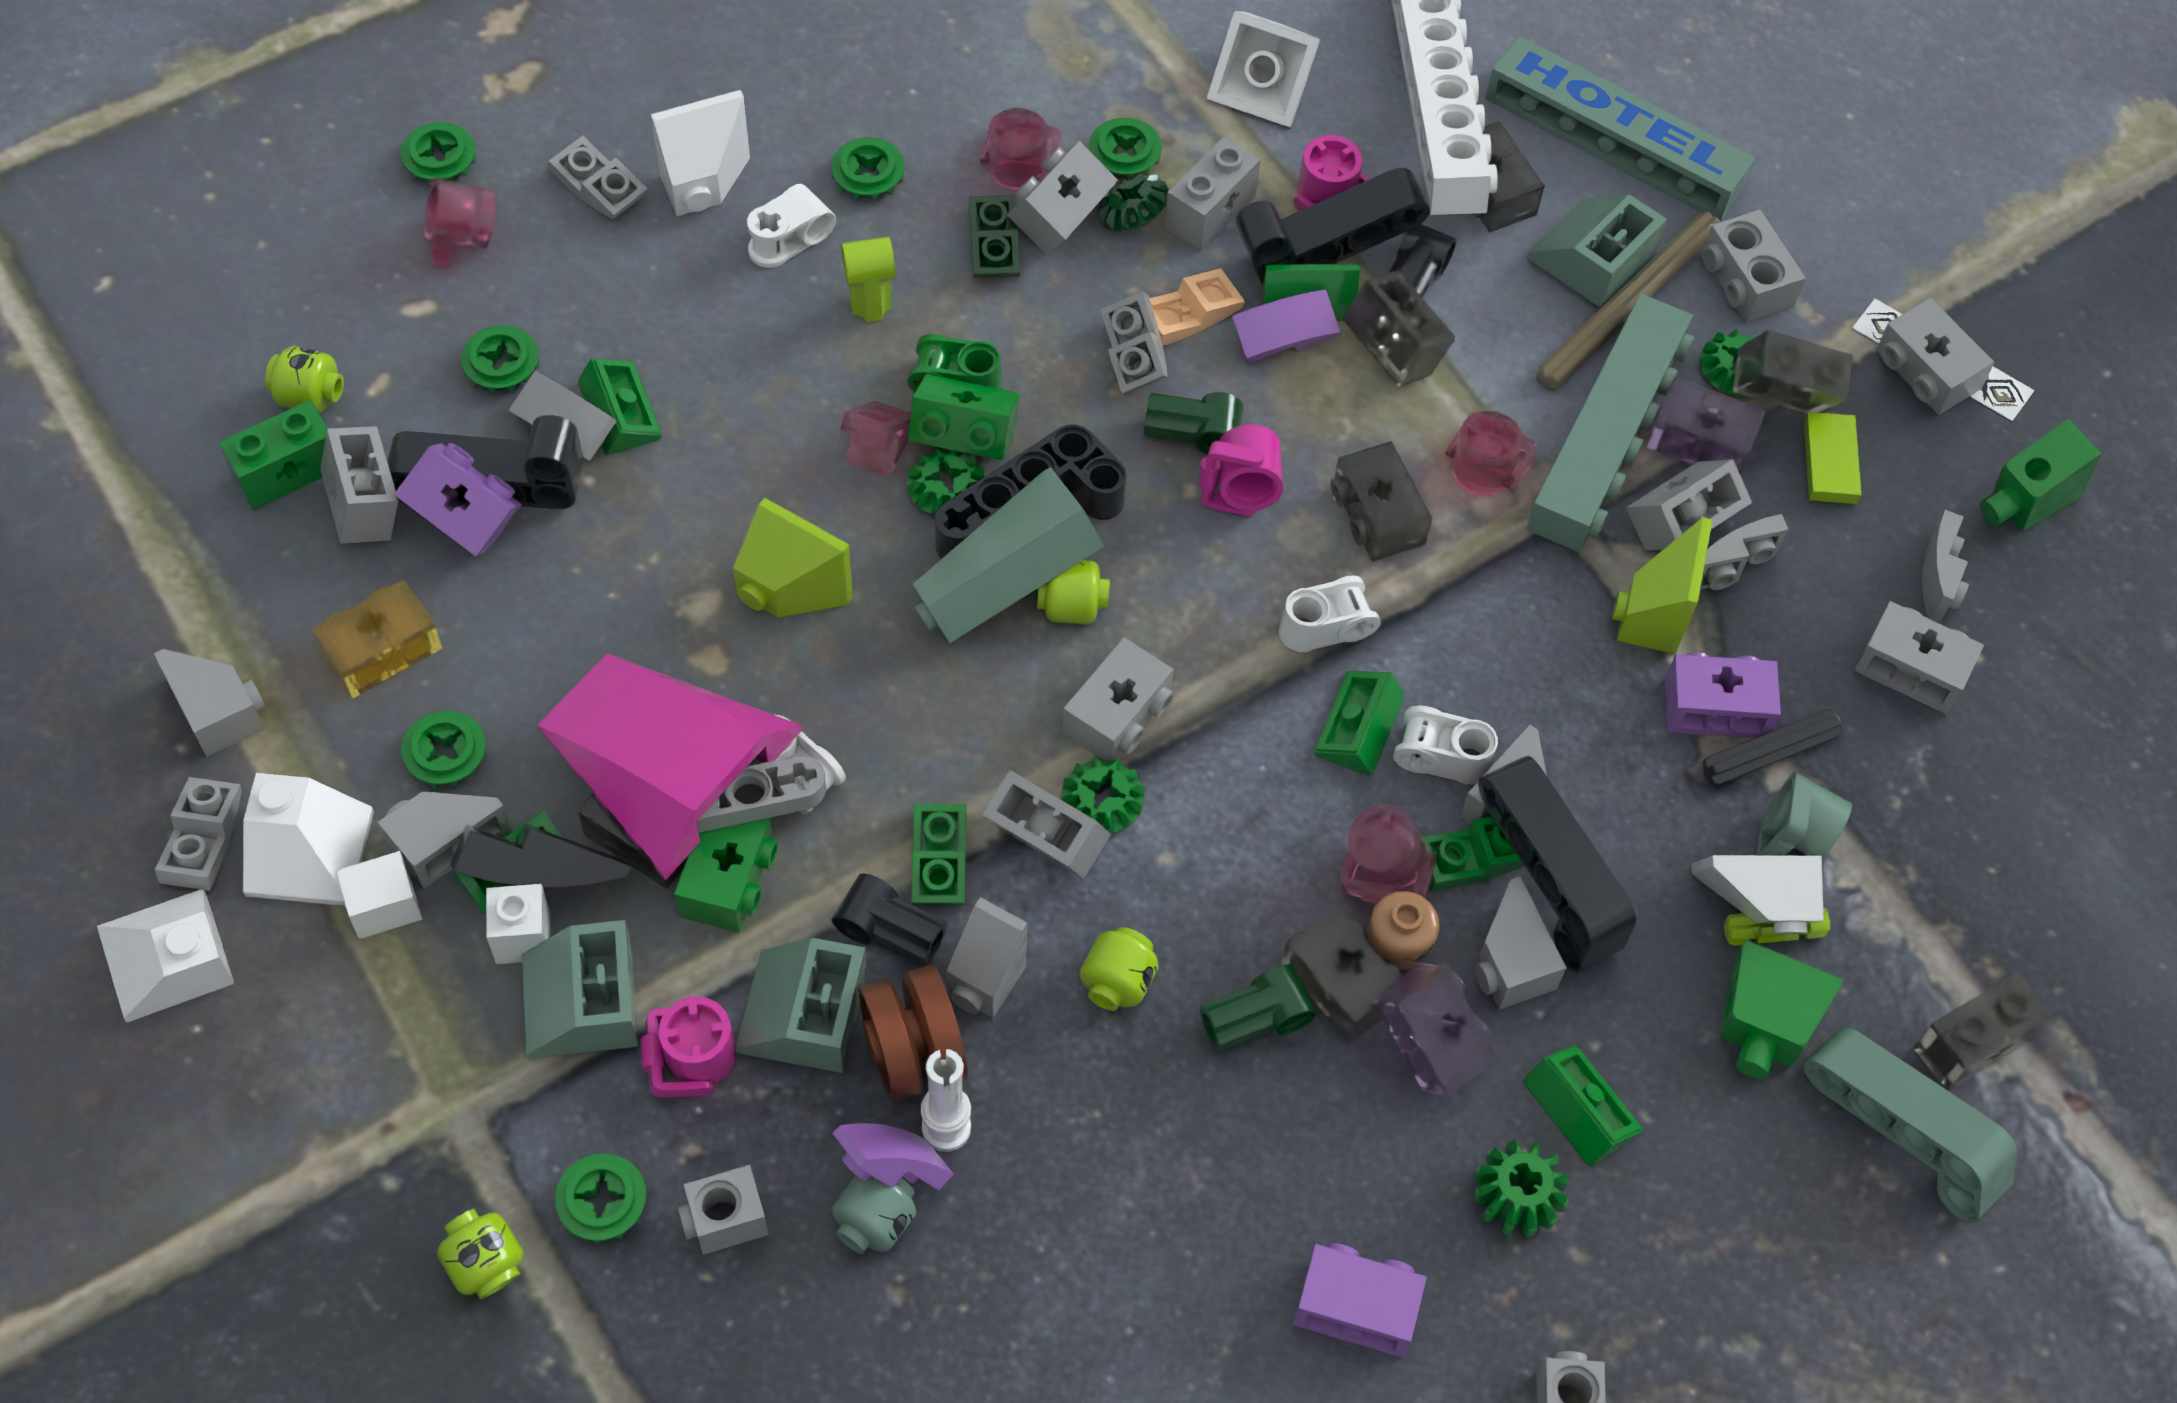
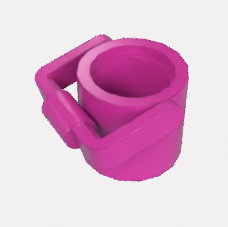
(1327, 169)
(1247, 469)
(695, 1044)

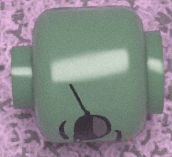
(873, 1214)

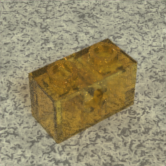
(377, 638)

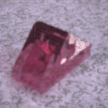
(877, 435)

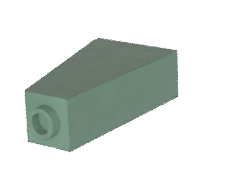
(1007, 557)

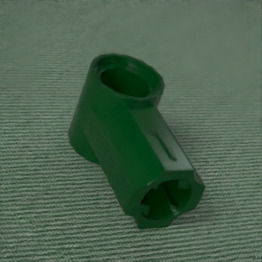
(1193, 419)
(1270, 1004)

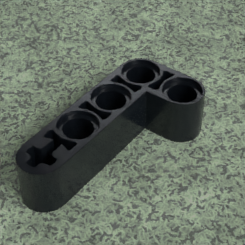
(1334, 226)
(539, 470)
(1080, 474)
(1562, 861)

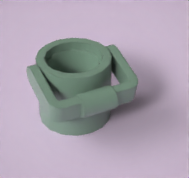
(1802, 819)

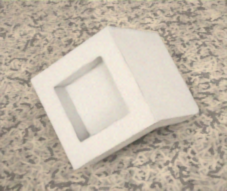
(379, 895)

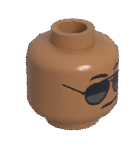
(1403, 929)

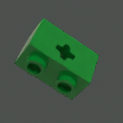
(963, 417)
(277, 454)
(724, 874)

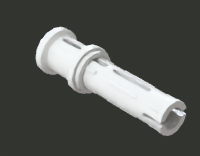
(945, 1106)

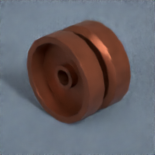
(903, 1035)

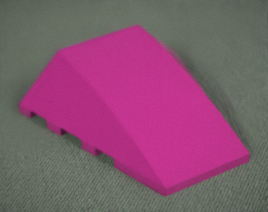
(659, 750)

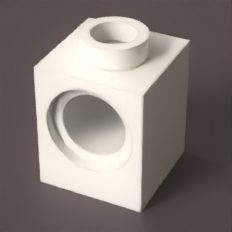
(516, 920)

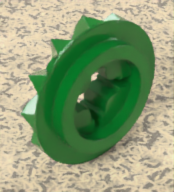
(1127, 134)
(450, 139)
(868, 153)
(488, 346)
(1718, 358)
(924, 481)
(443, 729)
(1114, 813)
(583, 1181)

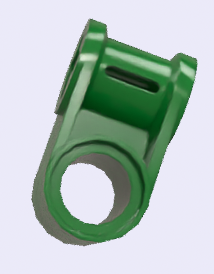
(957, 360)

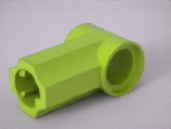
(869, 273)

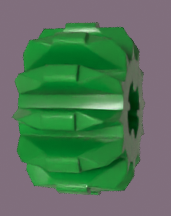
(1509, 1201)

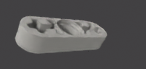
(768, 806)

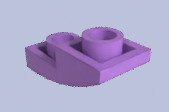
(1286, 324)
(890, 1155)

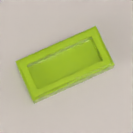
(1832, 458)

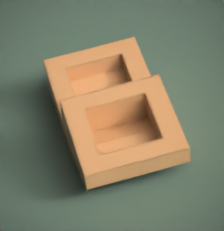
(1196, 305)

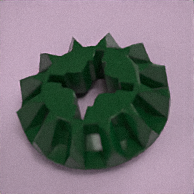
(1124, 209)

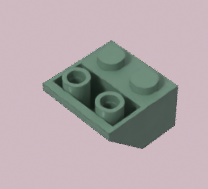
(1600, 245)
(580, 991)
(804, 1003)

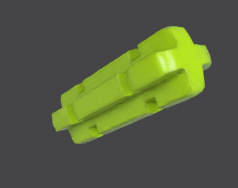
(1741, 927)

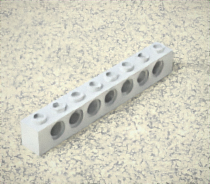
(1444, 106)

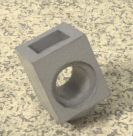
(730, 1187)
(1571, 1370)

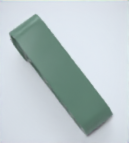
(1957, 1141)

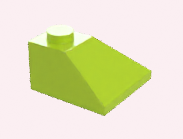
(791, 565)
(1664, 593)

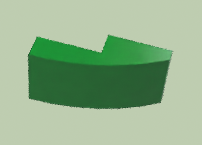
(939, 854)
(1471, 855)

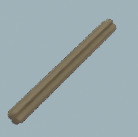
(1618, 308)

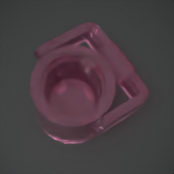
(1018, 146)
(458, 216)
(1487, 453)
(1390, 854)

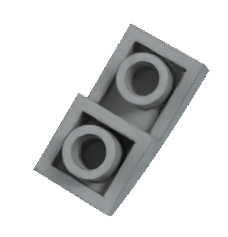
(595, 179)
(1135, 343)
(546, 397)
(1750, 543)
(1943, 568)
(200, 835)

